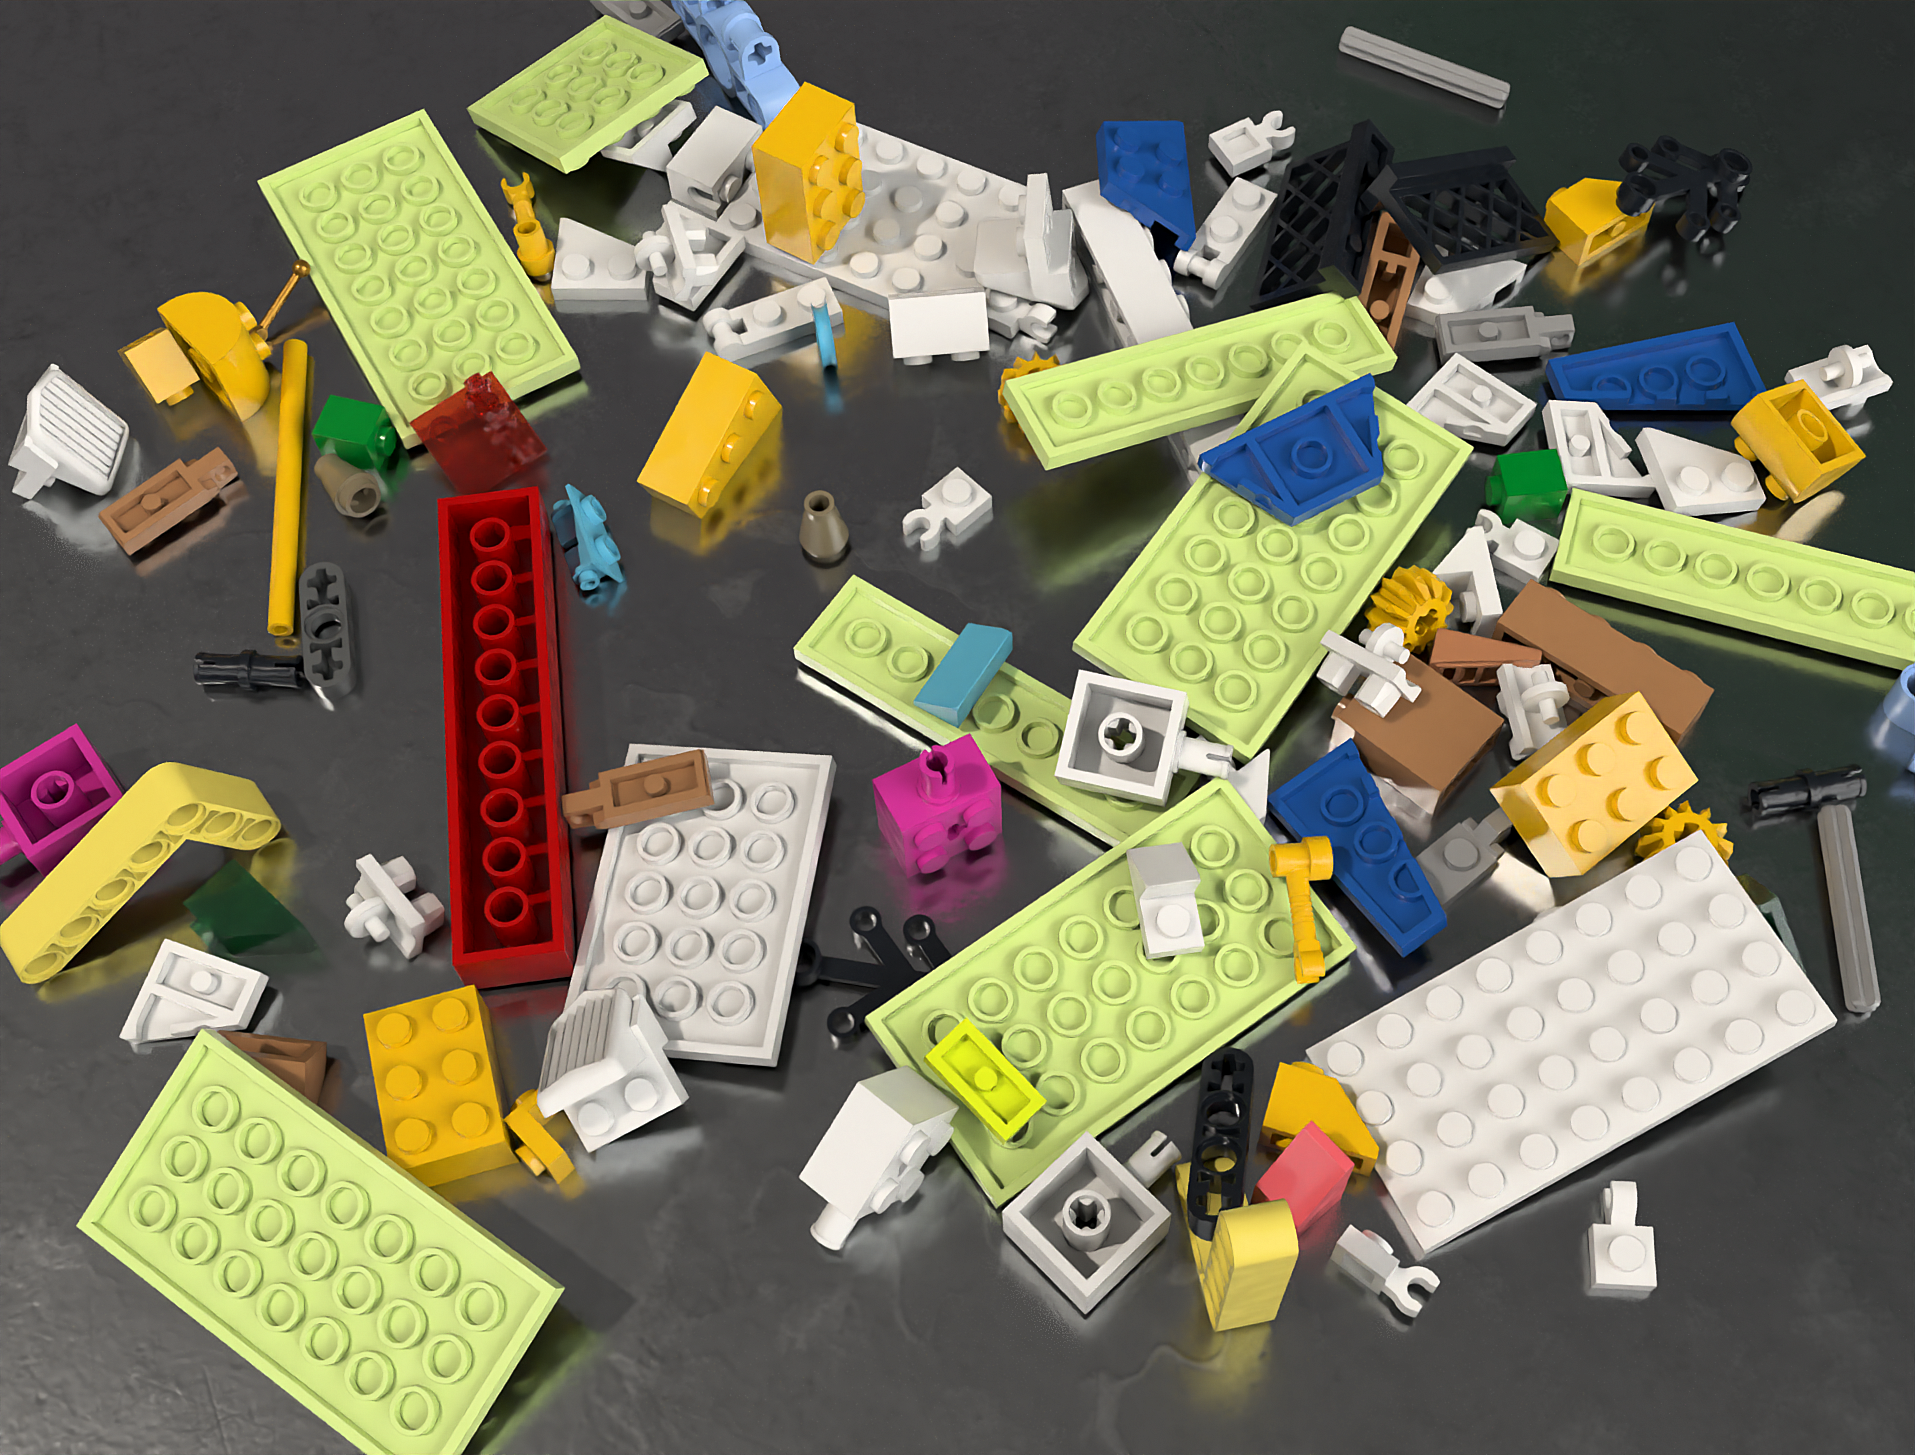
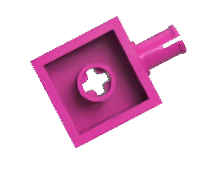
(54, 799)
(939, 806)

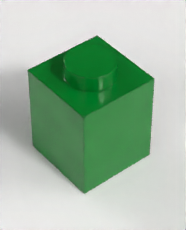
(355, 432)
(1526, 486)

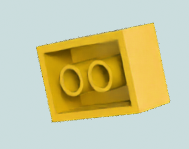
(809, 173)
(1593, 785)
(440, 1086)

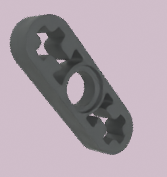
(340, 646)

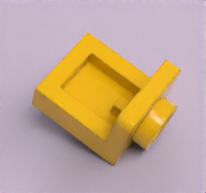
(537, 1147)

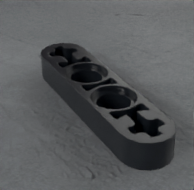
(1220, 1140)

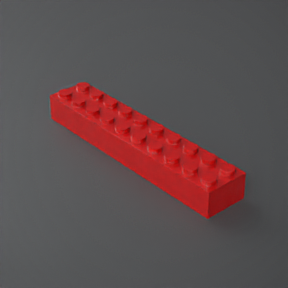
(503, 741)

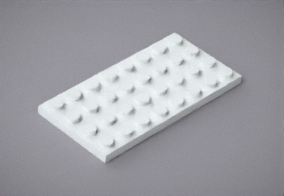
(1570, 1039)

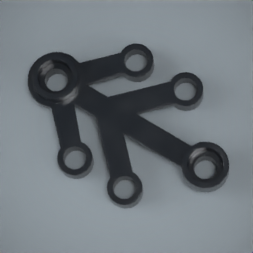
(1726, 171)
(888, 979)

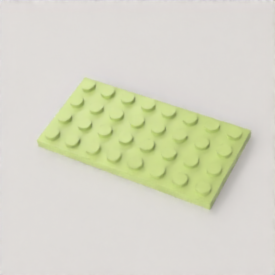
(415, 271)
(1241, 600)
(1083, 1007)
(318, 1257)

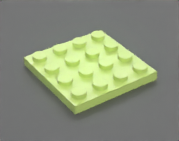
(588, 93)

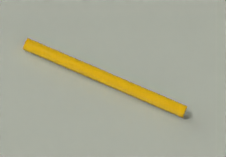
(287, 489)

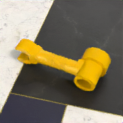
(534, 250)
(1300, 864)

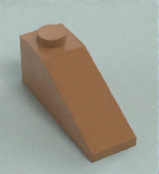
(1389, 277)

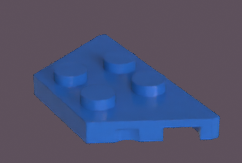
(1148, 174)
(1305, 456)

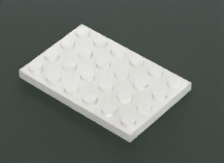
(912, 228)
(712, 904)

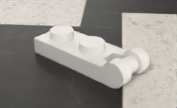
(1227, 233)
(770, 320)

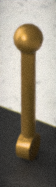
(300, 269)

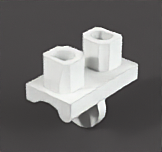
(670, 253)
(1843, 377)
(1375, 662)
(1533, 706)
(384, 911)

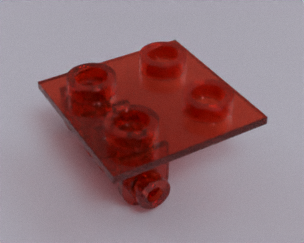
(478, 435)

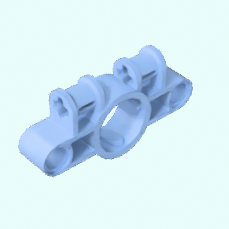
(740, 54)

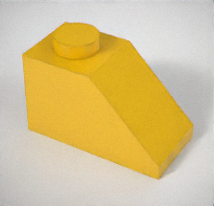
(1589, 219)
(160, 366)
(1306, 1095)

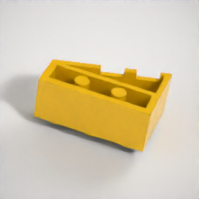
(708, 435)

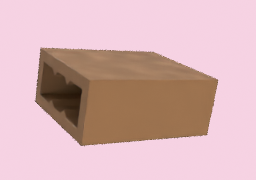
(1423, 744)

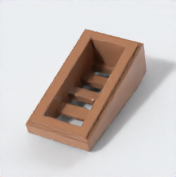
(1475, 659)

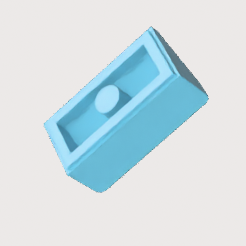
(965, 672)

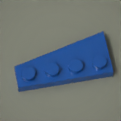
(1670, 372)
(1368, 848)

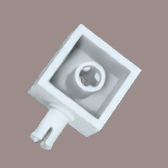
(1156, 721)
(876, 1149)
(1088, 1185)

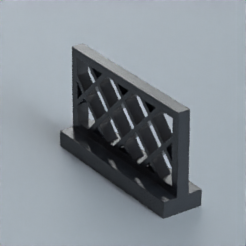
(1448, 181)
(1348, 222)

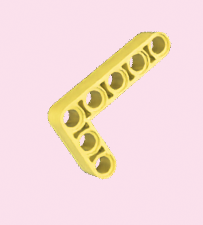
(124, 852)
(1248, 1258)

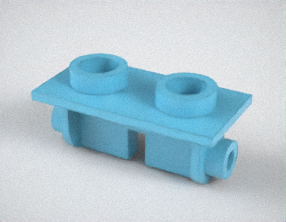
(582, 522)

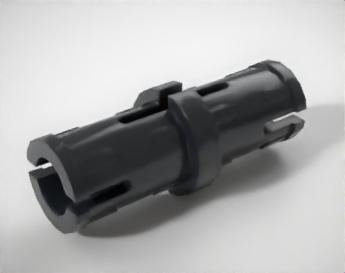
(249, 669)
(1807, 789)

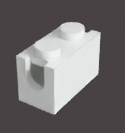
(714, 162)
(939, 324)

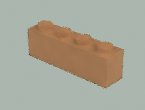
(1600, 660)

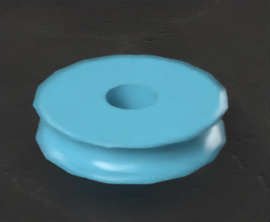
(824, 336)

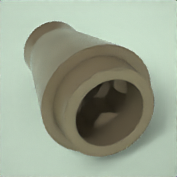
(350, 488)
(822, 526)

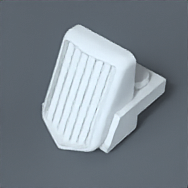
(1032, 253)
(67, 438)
(607, 1067)

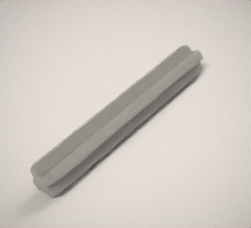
(1424, 67)
(1848, 909)

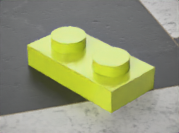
(984, 1080)

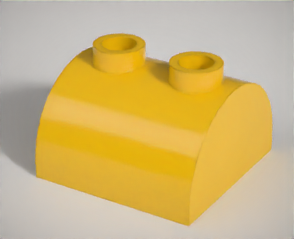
(221, 349)
(1794, 441)

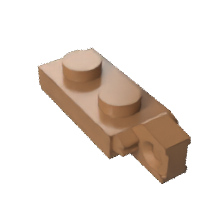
(166, 499)
(642, 792)

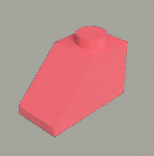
(1308, 1176)

